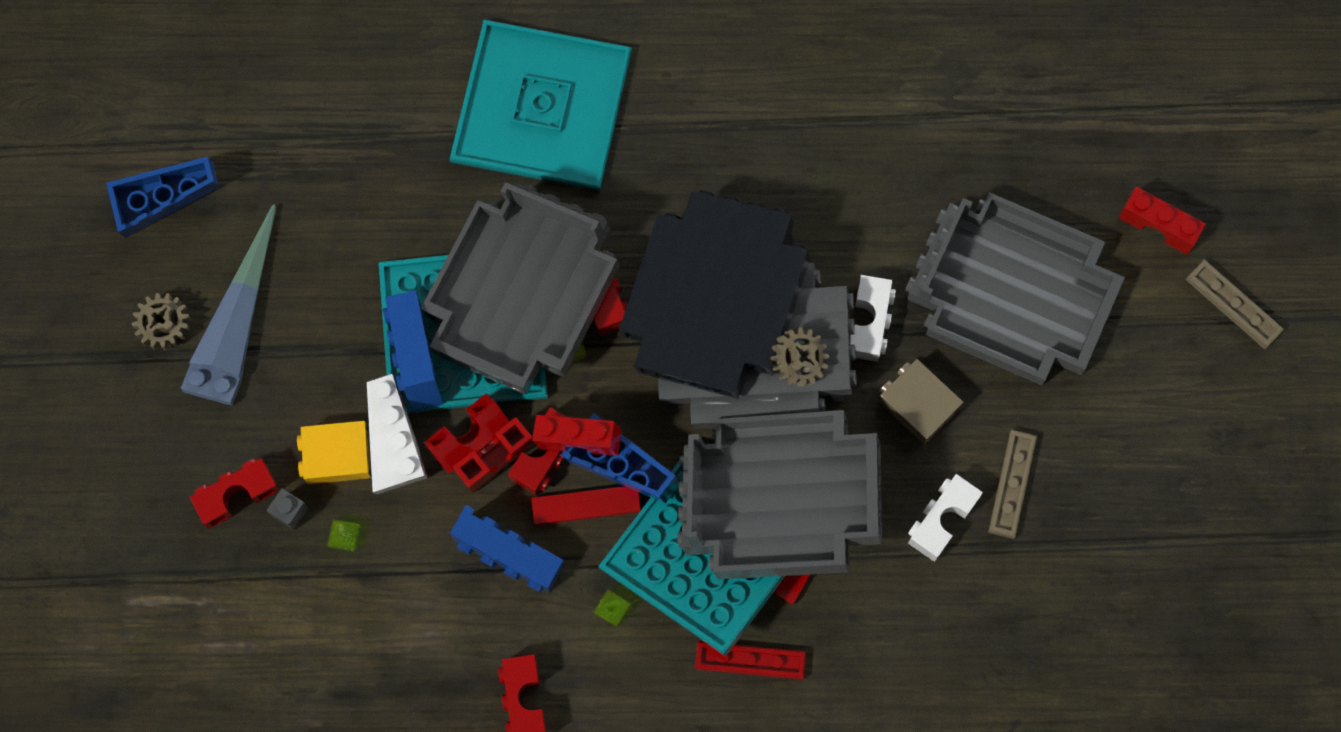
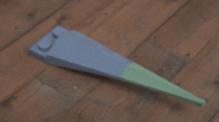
(221, 354)

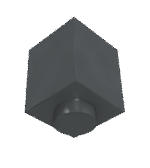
(288, 509)

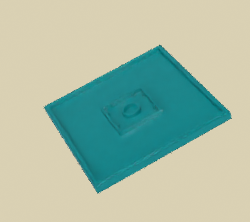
(541, 105)

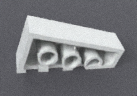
(392, 440)

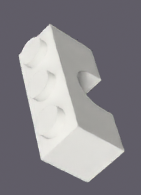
(873, 295)
(956, 497)

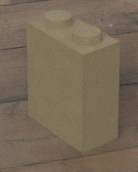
(919, 401)

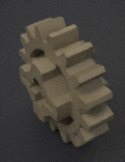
(166, 313)
(791, 353)

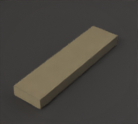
(1234, 304)
(1012, 484)

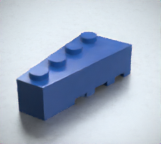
(157, 193)
(412, 351)
(630, 468)
(506, 550)

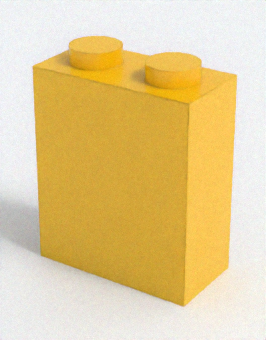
(334, 452)

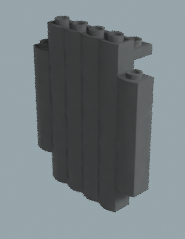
(520, 287)
(1014, 288)
(817, 309)
(780, 495)

